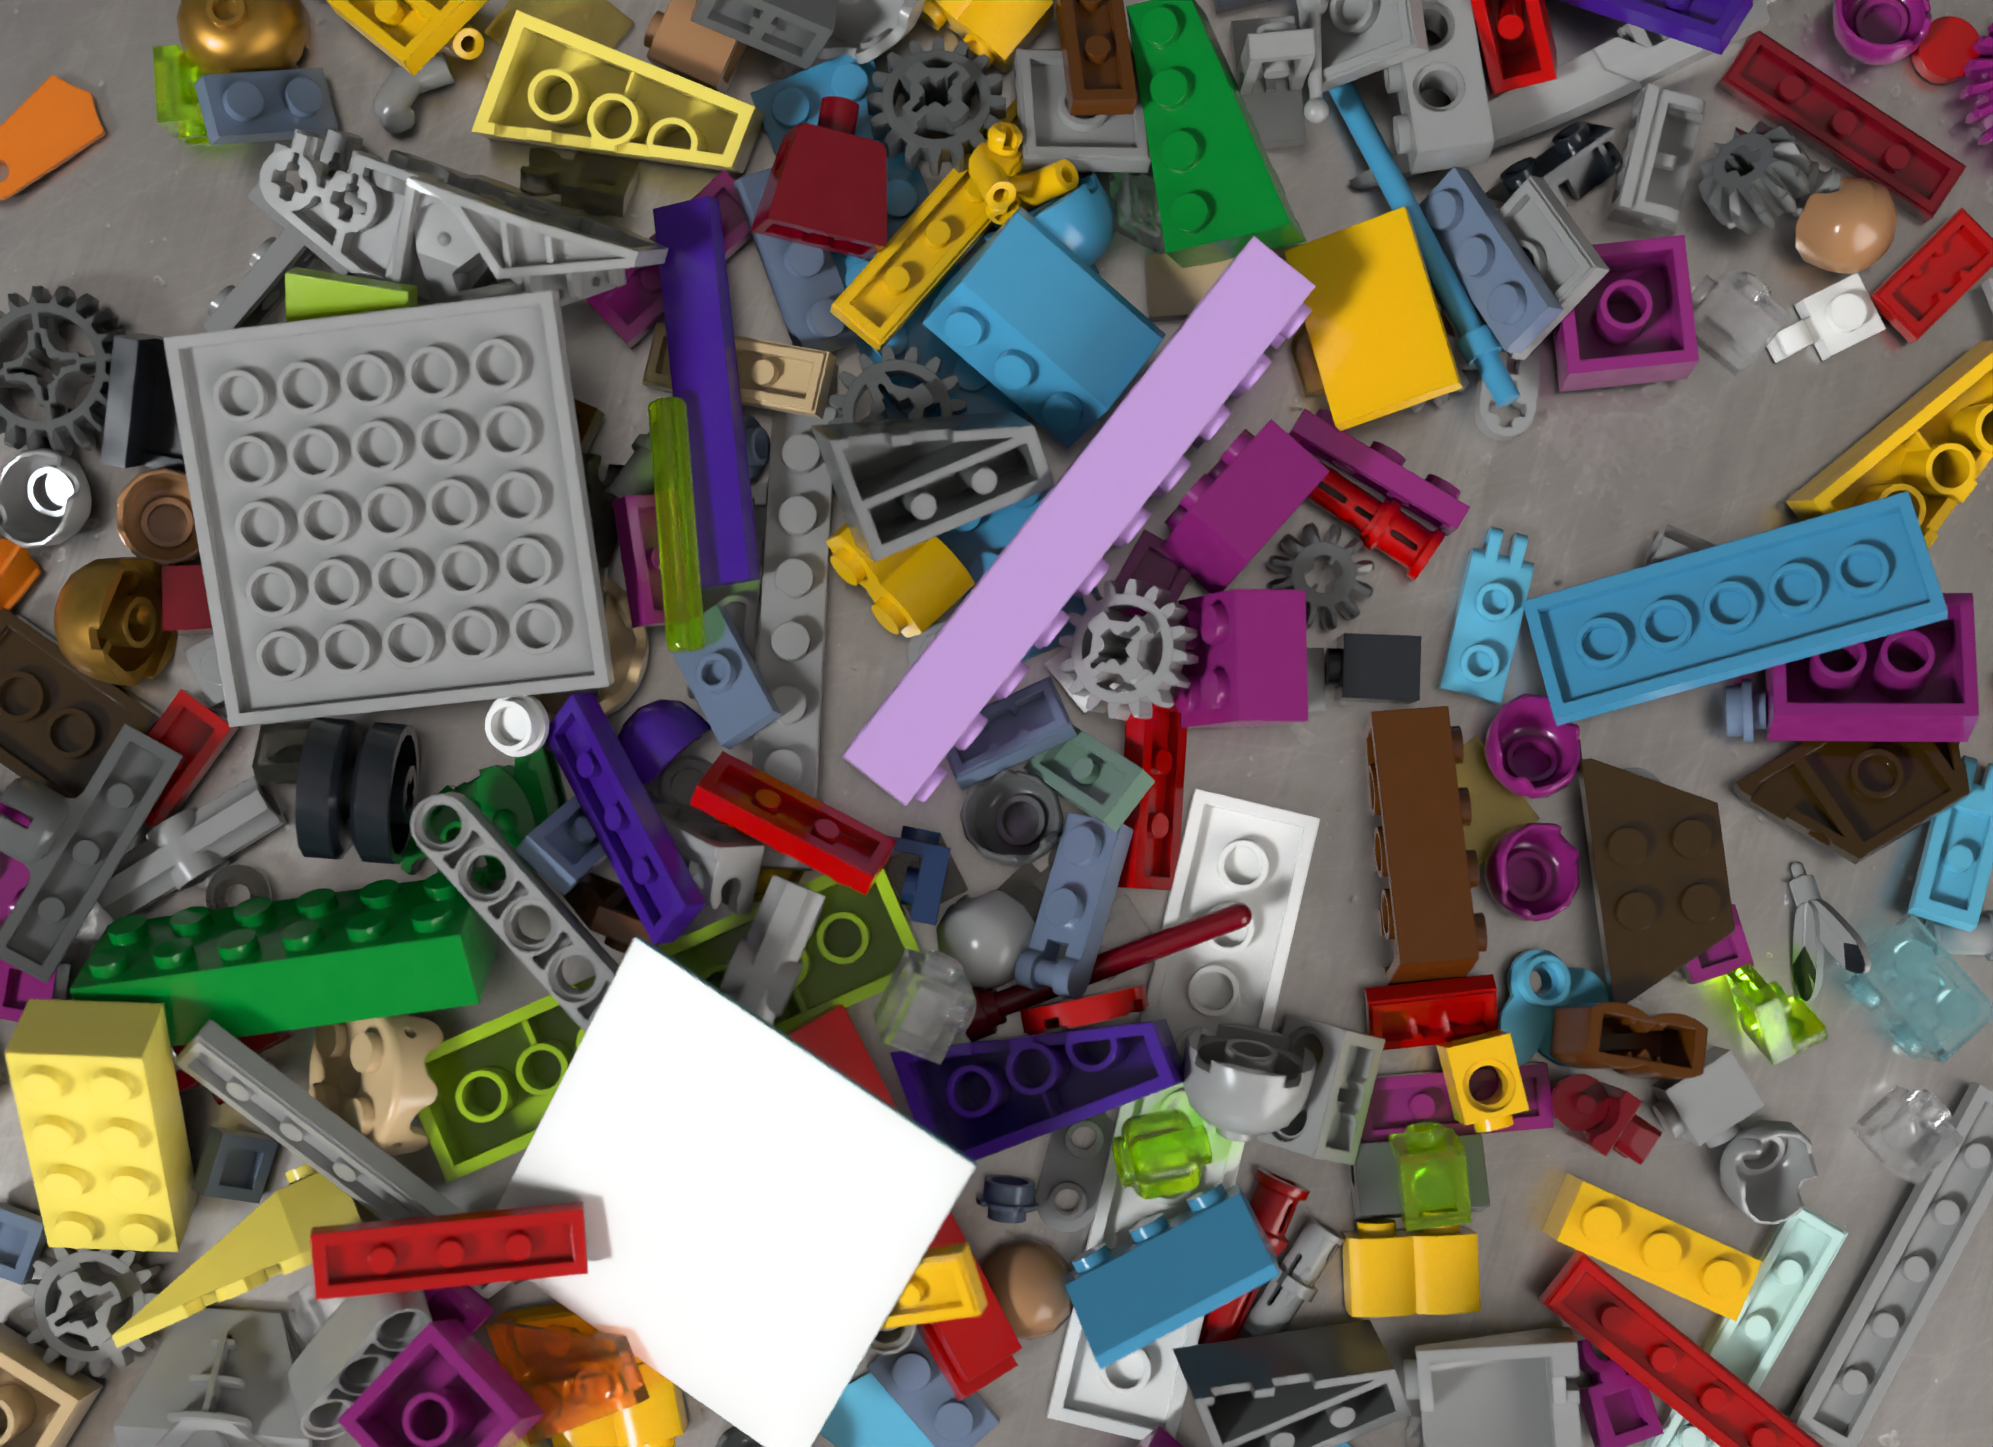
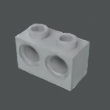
(1340, 1092)

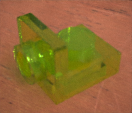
(177, 95)
(1771, 1019)
(1431, 1176)

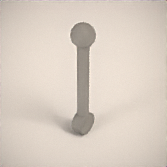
(1316, 108)

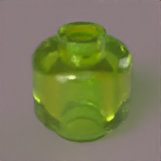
(1161, 1153)

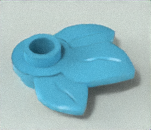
(1531, 1014)

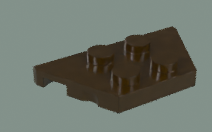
(1858, 792)
(1653, 876)

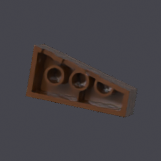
(1423, 845)

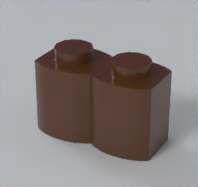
(1628, 1041)

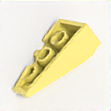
(261, 1246)

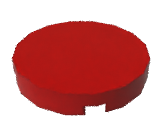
(1084, 1010)

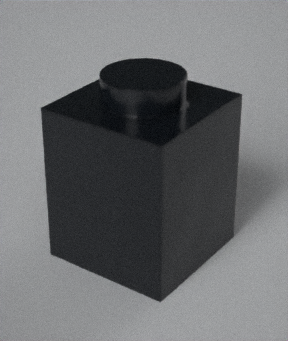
(1374, 668)

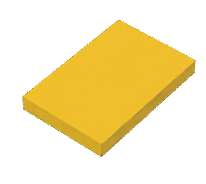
(1374, 320)

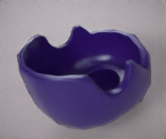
(659, 734)

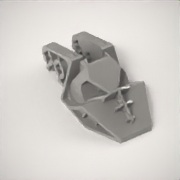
(443, 226)
(218, 1385)

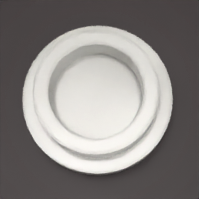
(517, 725)

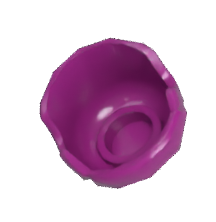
(1880, 29)
(1530, 750)
(1532, 871)

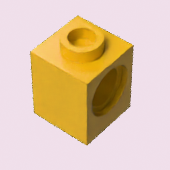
(1465, 1055)

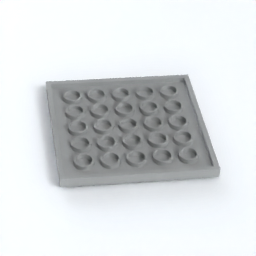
(391, 509)

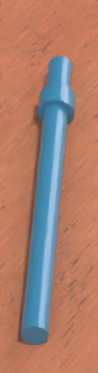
(1476, 340)

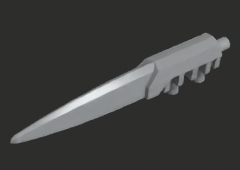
(1590, 83)

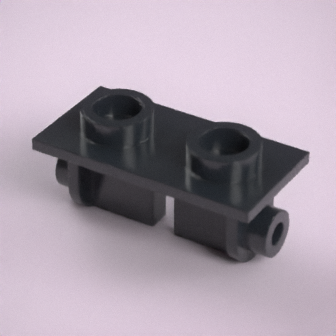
(1575, 158)

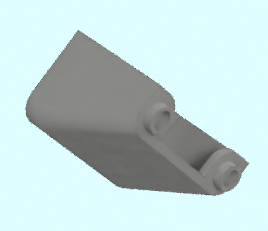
(1498, 1390)

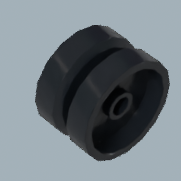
(356, 790)

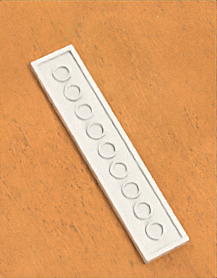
(1226, 857)

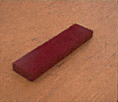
(1841, 125)

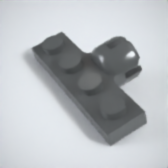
(75, 846)

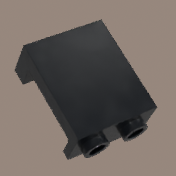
(141, 407)

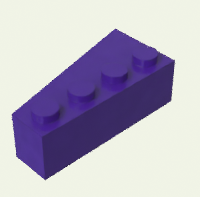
(1027, 1086)

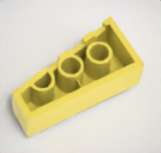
(597, 100)

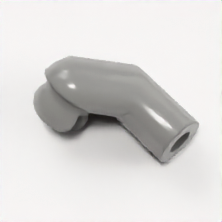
(401, 89)

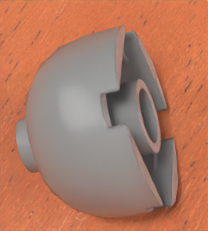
(1245, 1080)

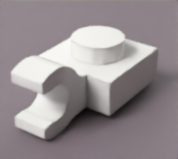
(1830, 321)

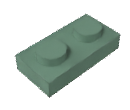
(1093, 778)

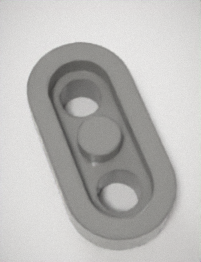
(1075, 1170)

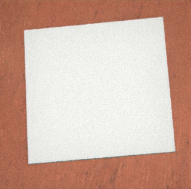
(733, 1199)

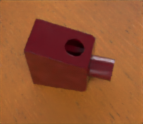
(828, 186)

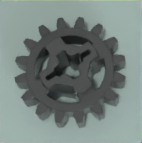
(936, 107)
(876, 380)

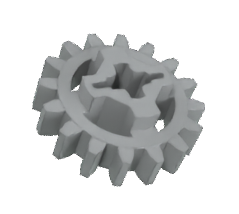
(1154, 652)
(79, 1283)

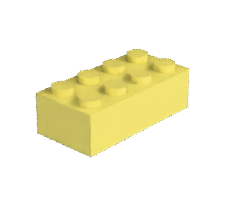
(103, 1124)

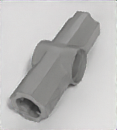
(191, 848)
(769, 959)

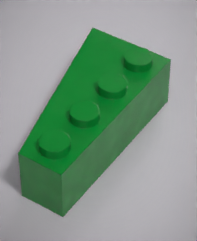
(1202, 141)

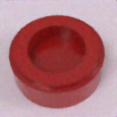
(1946, 50)

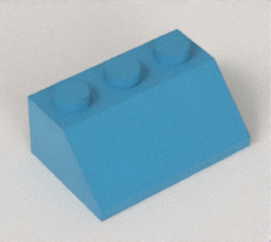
(1043, 327)
(1169, 1272)

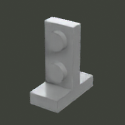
(1270, 72)
(264, 285)

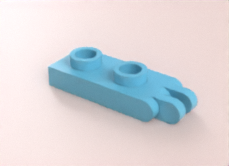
(1487, 619)
(1957, 858)

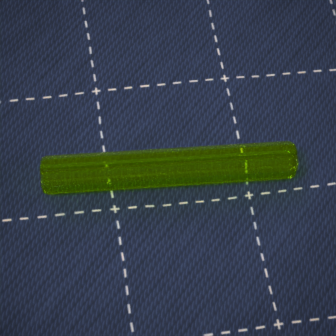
(676, 525)

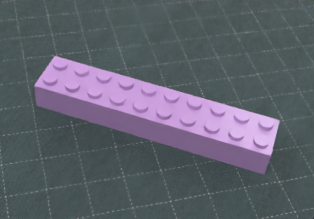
(1088, 510)

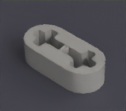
(1527, 380)

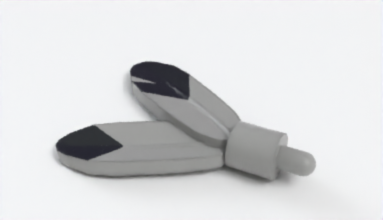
(1818, 927)

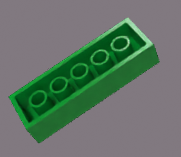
(298, 959)

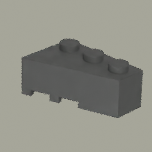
(928, 474)
(1294, 1387)

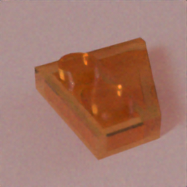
(568, 1373)

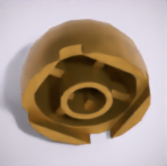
(243, 34)
(113, 620)

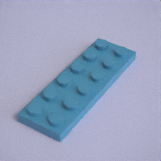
(1735, 609)

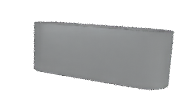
(351, 1354)

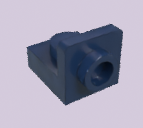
(925, 884)

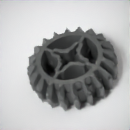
(39, 323)

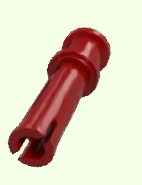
(1386, 517)
(1274, 1207)

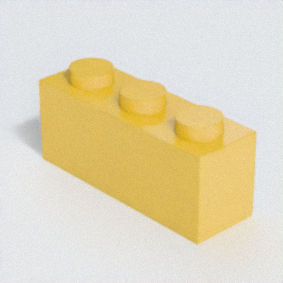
(1651, 1246)

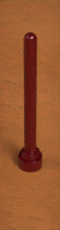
(994, 1006)

